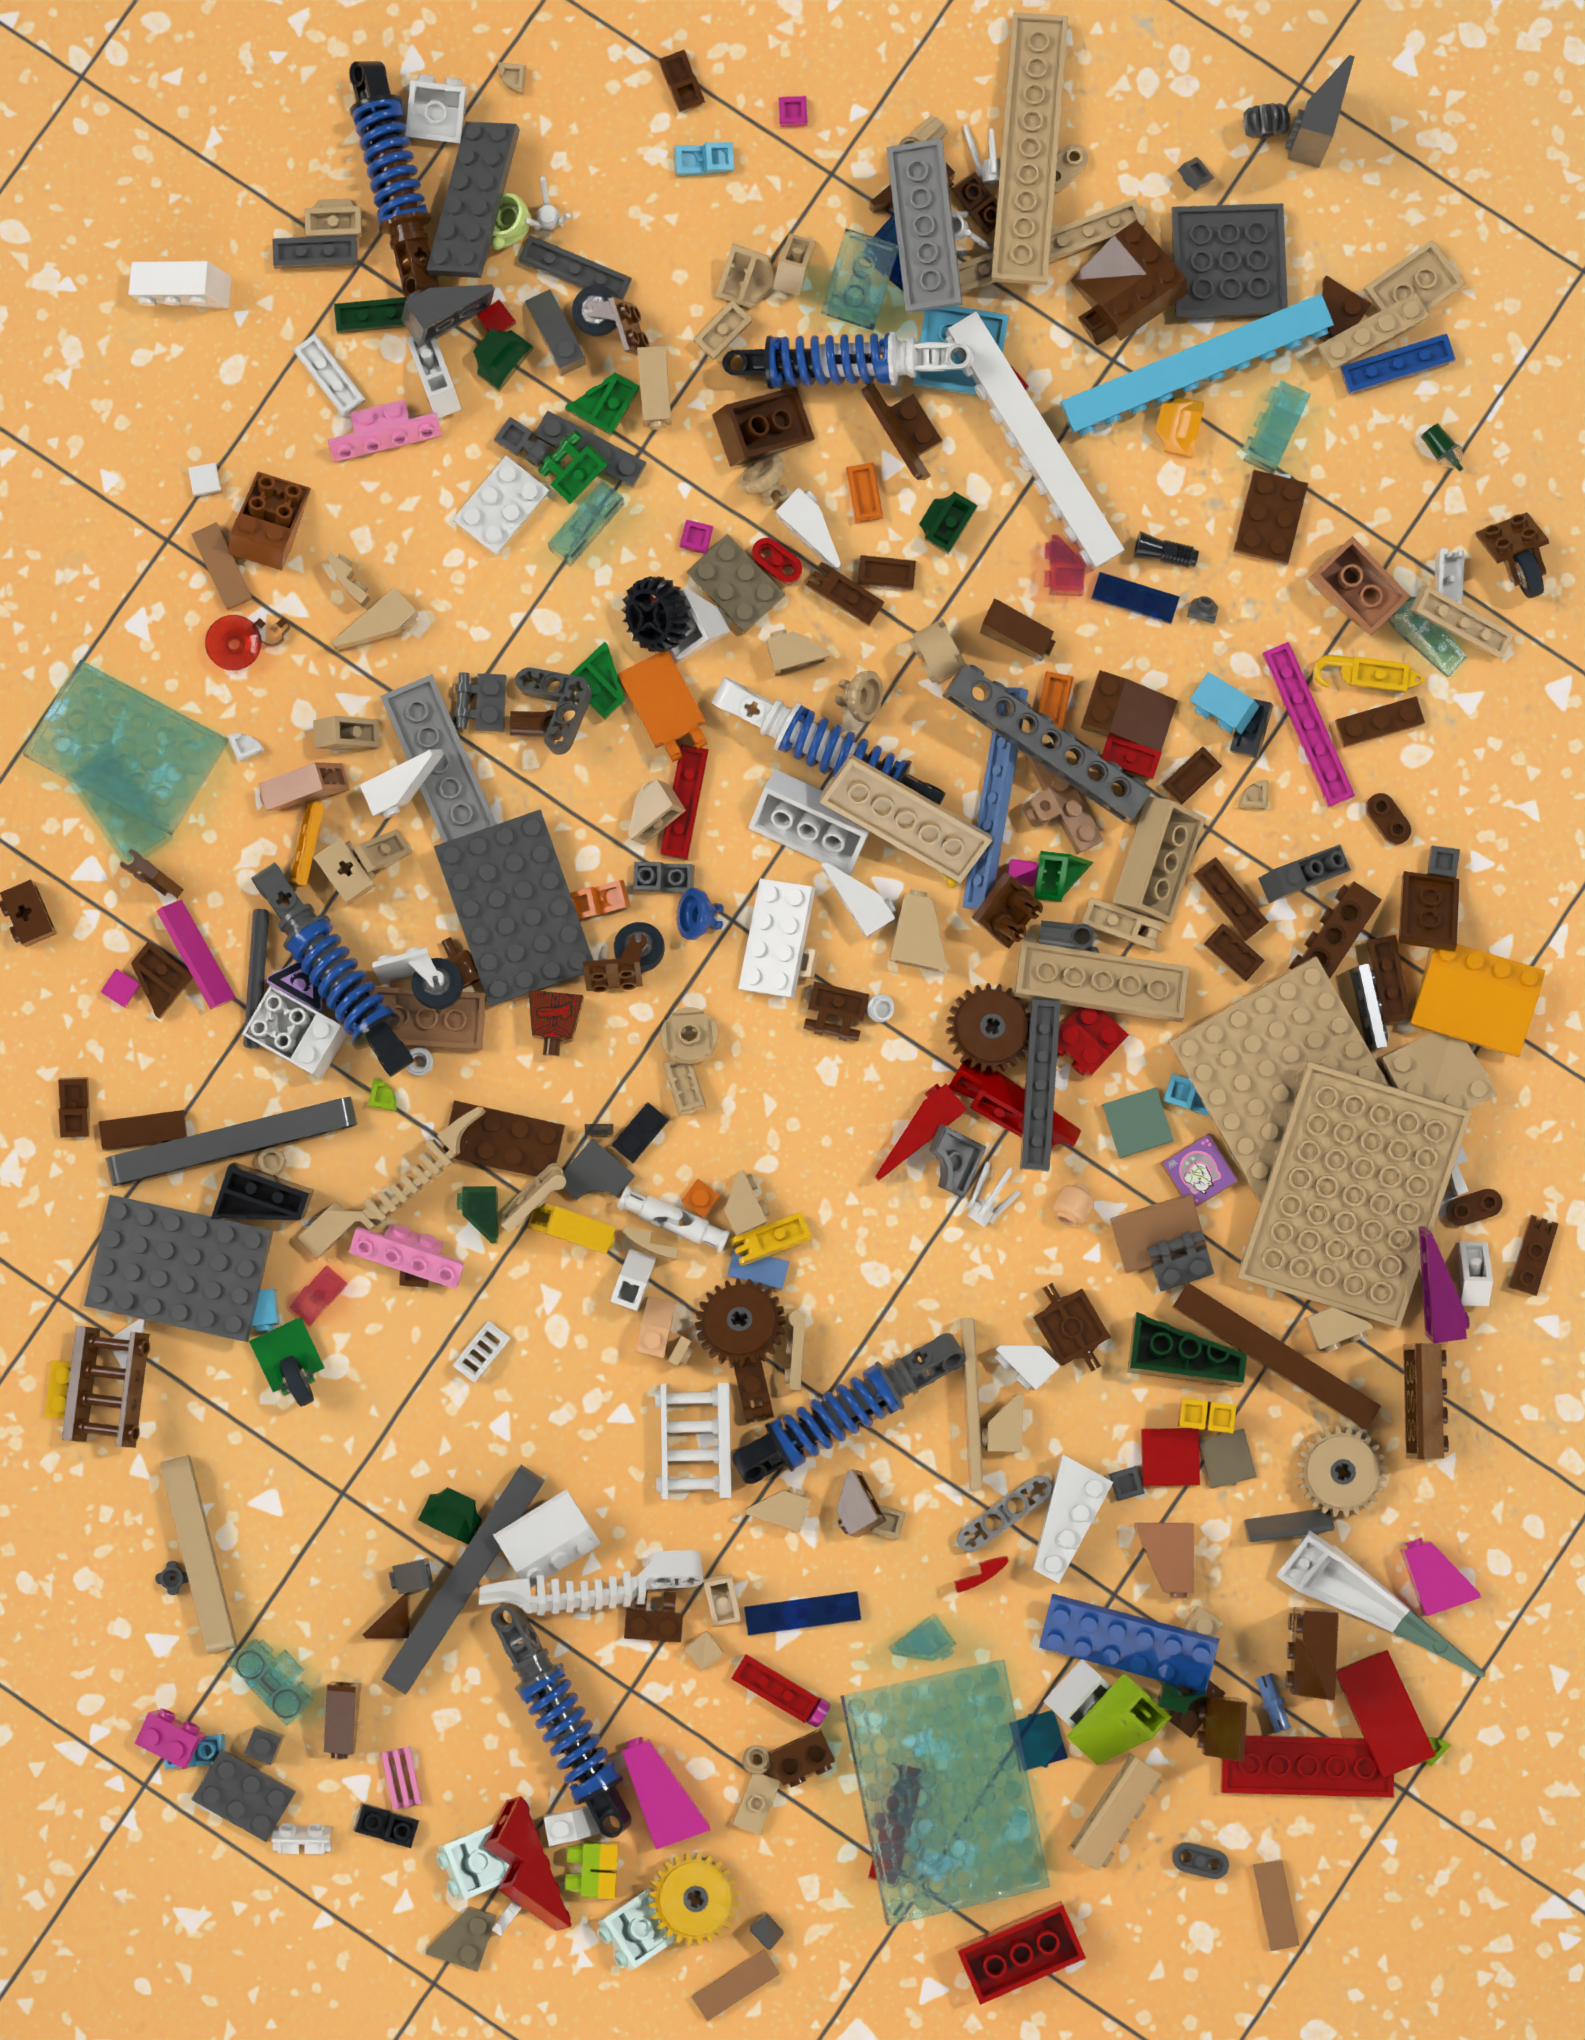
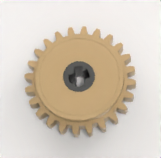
(1359, 1462)

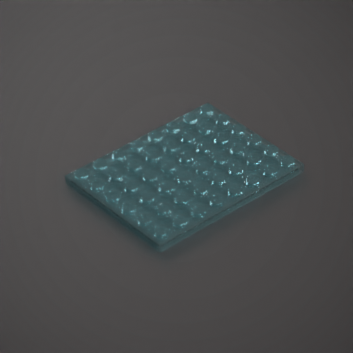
(945, 1792)

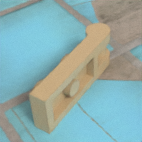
(1122, 923)
(532, 1196)
(795, 1350)

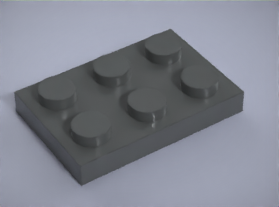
(243, 1795)

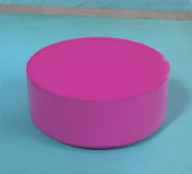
(819, 1713)

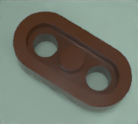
(1386, 820)
(1474, 1207)

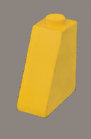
(572, 1227)

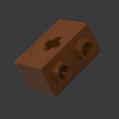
(39, 924)

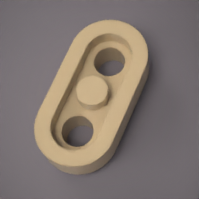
(1068, 169)

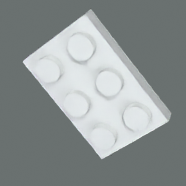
(501, 505)

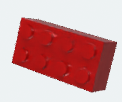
(1020, 1952)

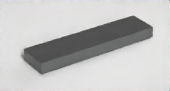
(571, 267)

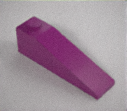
(1443, 1310)

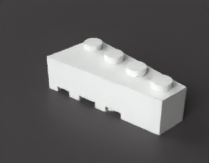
(1070, 1511)

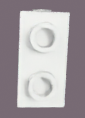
(288, 1837)

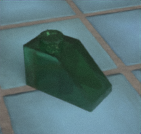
(480, 1208)

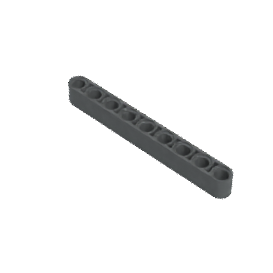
(231, 1141)
(461, 1581)

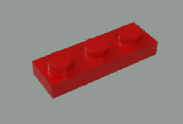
(775, 1688)

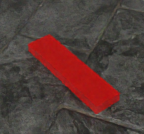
(687, 787)

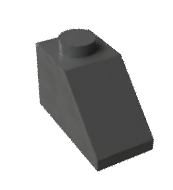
(411, 1576)

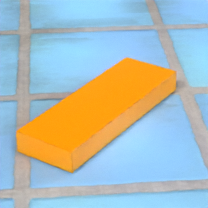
(306, 843)

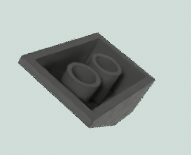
(442, 309)

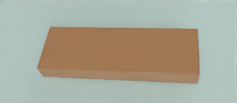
(221, 566)
(1276, 1905)
(735, 1985)

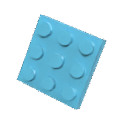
(934, 329)

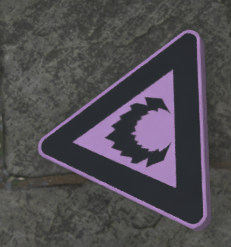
(297, 985)

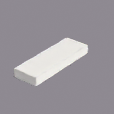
(329, 375)

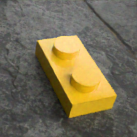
(57, 1389)

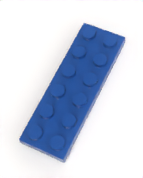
(1129, 1643)

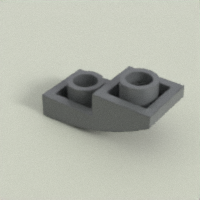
(663, 877)

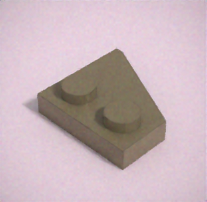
(465, 1939)

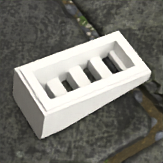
(468, 1372)

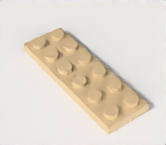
(905, 818)
(1102, 981)

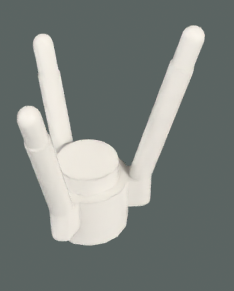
(991, 169)
(547, 215)
(961, 229)
(982, 1211)

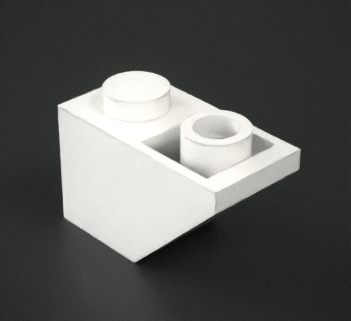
(633, 1279)
(1030, 1362)

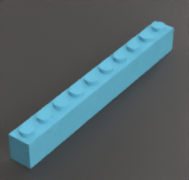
(1197, 363)

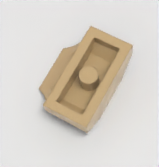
(333, 218)

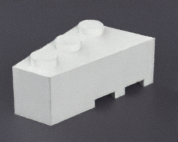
(180, 284)

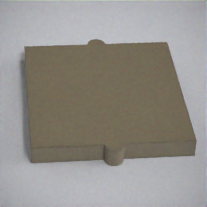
(1227, 1458)

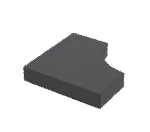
(957, 1159)
(596, 1171)

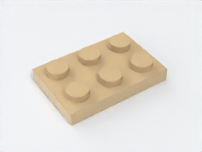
(1421, 272)

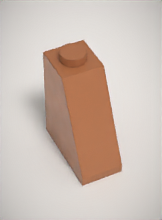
(303, 786)
(1170, 1554)

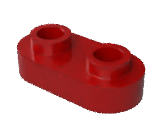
(777, 561)

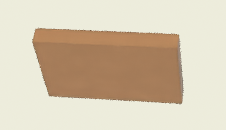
(1146, 1226)

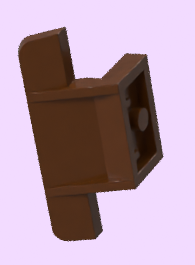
(906, 427)

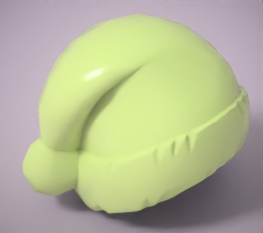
(510, 222)

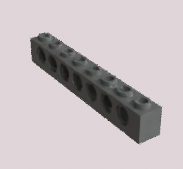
(1133, 790)

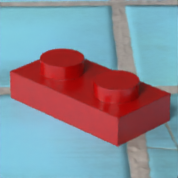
(1131, 756)

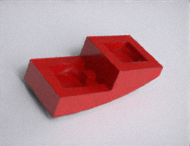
(988, 1569)

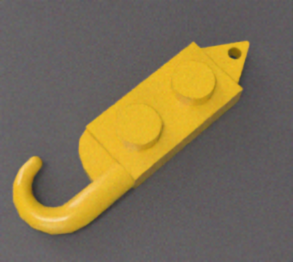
(1369, 673)

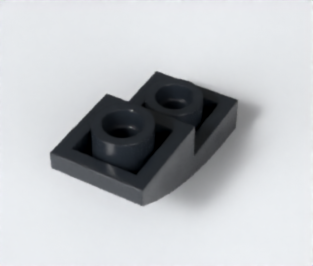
(386, 1825)

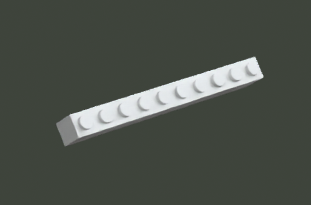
(1035, 444)

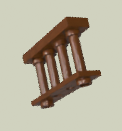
(81, 1381)

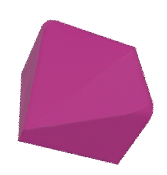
(1023, 871)

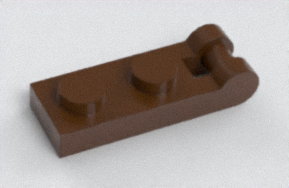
(753, 1385)

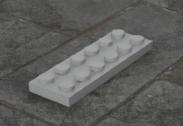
(924, 226)
(452, 786)

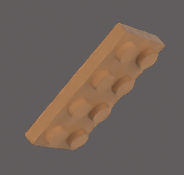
(453, 1027)

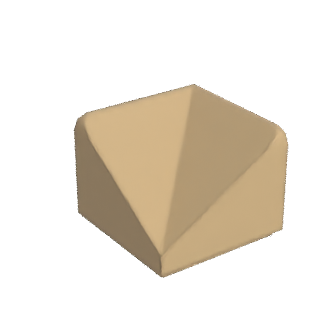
(704, 1650)

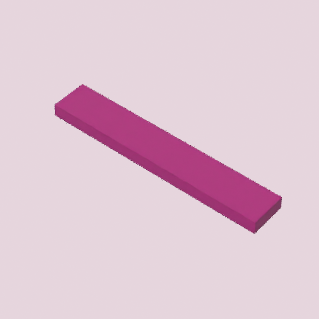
(1308, 724)

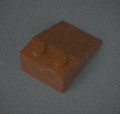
(762, 426)
(1128, 711)
(1222, 1727)

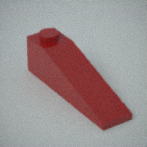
(939, 1108)

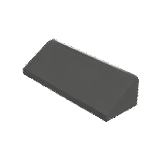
(1288, 1525)

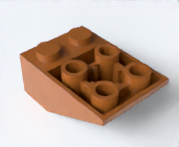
(268, 521)

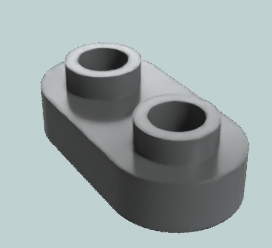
(1199, 1860)

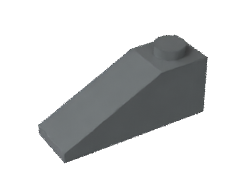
(556, 332)

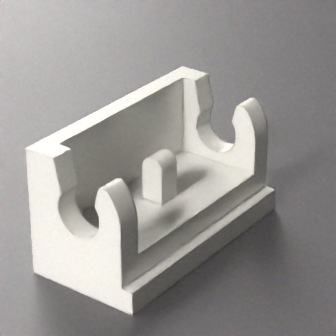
(1449, 573)

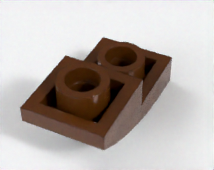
(977, 201)

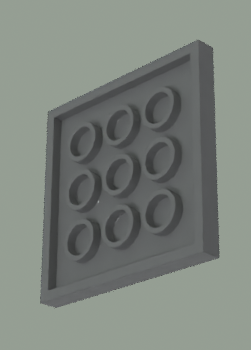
(1230, 260)

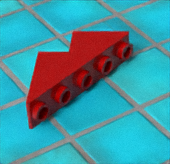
(529, 1872)

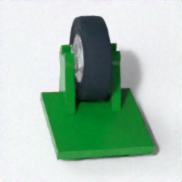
(289, 1360)

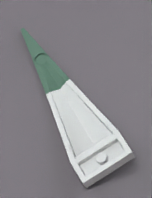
(1335, 1579)

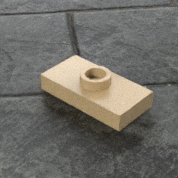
(684, 1087)
(756, 1803)

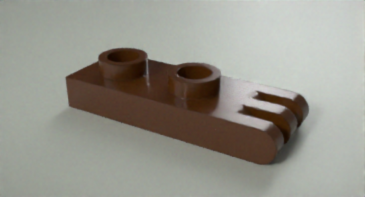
(846, 594)
(1532, 1256)

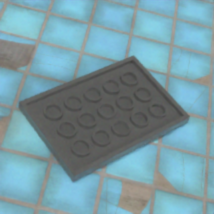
(514, 907)
(178, 1268)

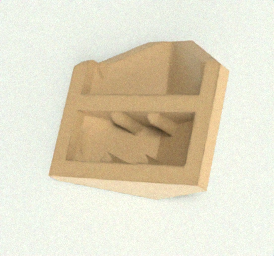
(746, 277)

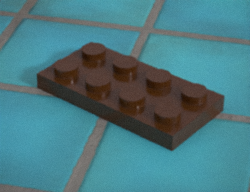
(508, 1140)

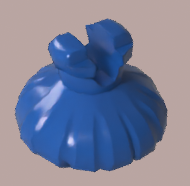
(696, 914)

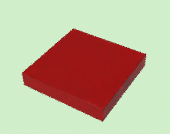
(1170, 1457)

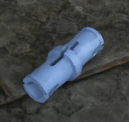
(1273, 1703)

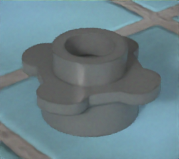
(164, 1578)

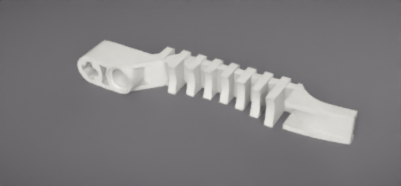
(663, 1571)

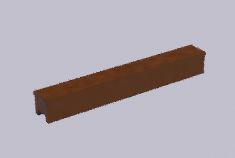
(1276, 1356)

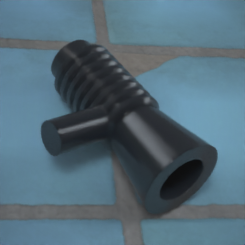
(1175, 553)

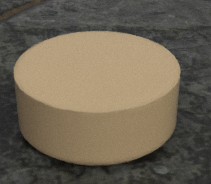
(272, 1161)

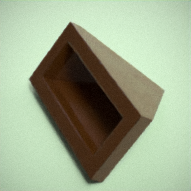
(393, 1622)

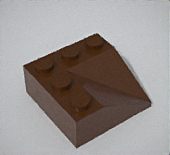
(1130, 281)
(1312, 1652)

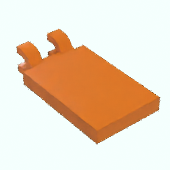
(663, 703)

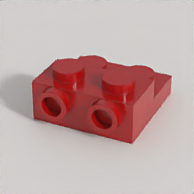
(1089, 1039)

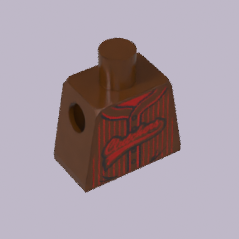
(554, 1018)

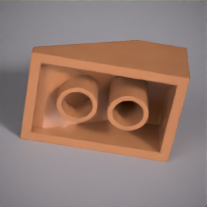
(1359, 586)

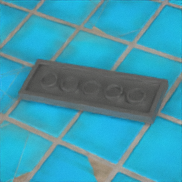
(473, 199)

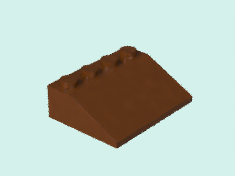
(1424, 1401)

